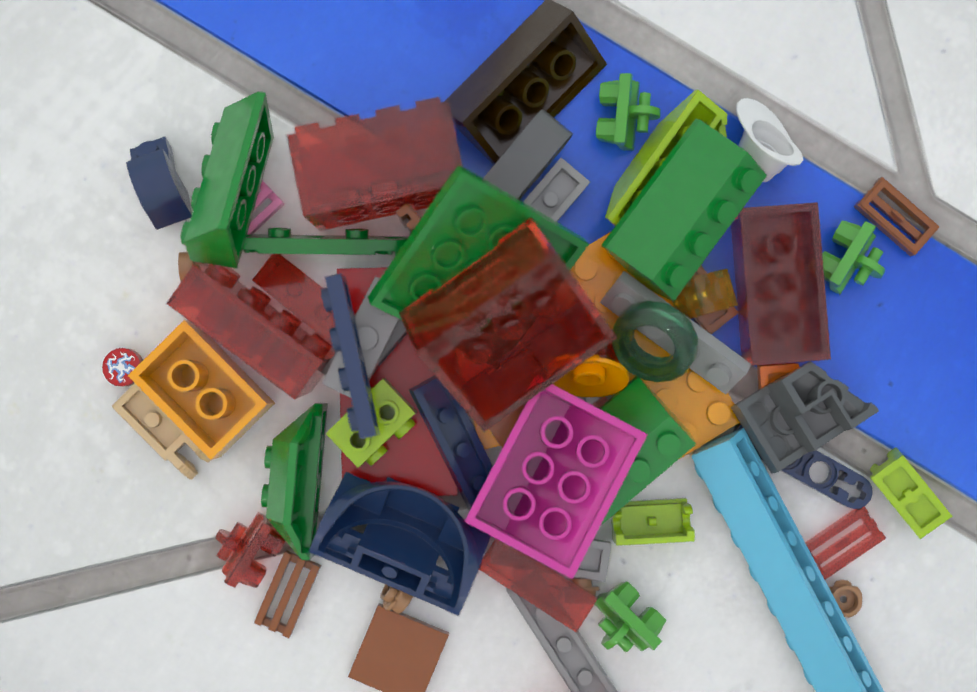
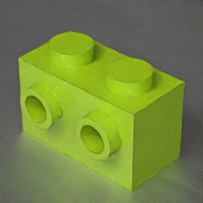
(393, 417)

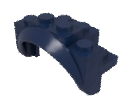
(402, 540)

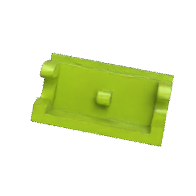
(909, 494)
(653, 522)

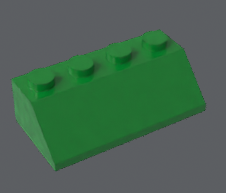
(229, 183)
(684, 210)
(663, 446)

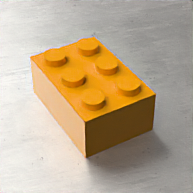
(201, 389)

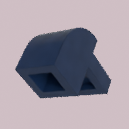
(158, 183)

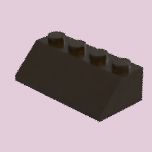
(530, 71)

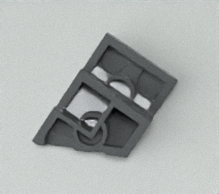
(799, 414)

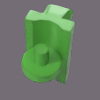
(625, 95)
(857, 241)
(622, 625)

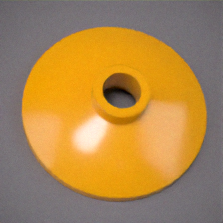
(595, 378)

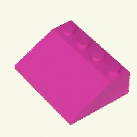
(556, 479)

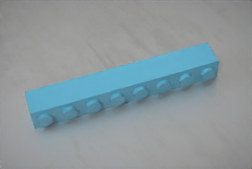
(783, 566)

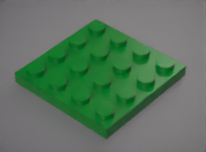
(458, 231)

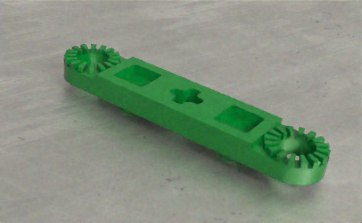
(352, 243)

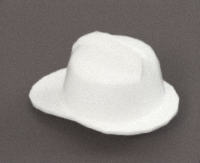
(766, 138)

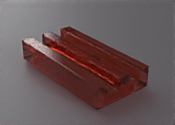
(854, 552)

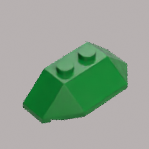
(296, 479)

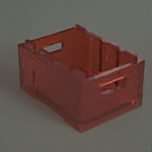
(373, 163)
(524, 344)

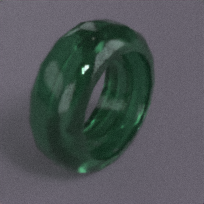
(665, 318)

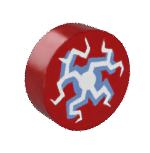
(119, 365)

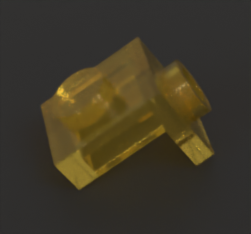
(706, 294)

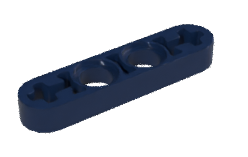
(800, 471)

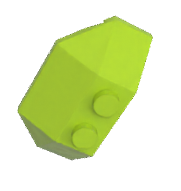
(659, 146)

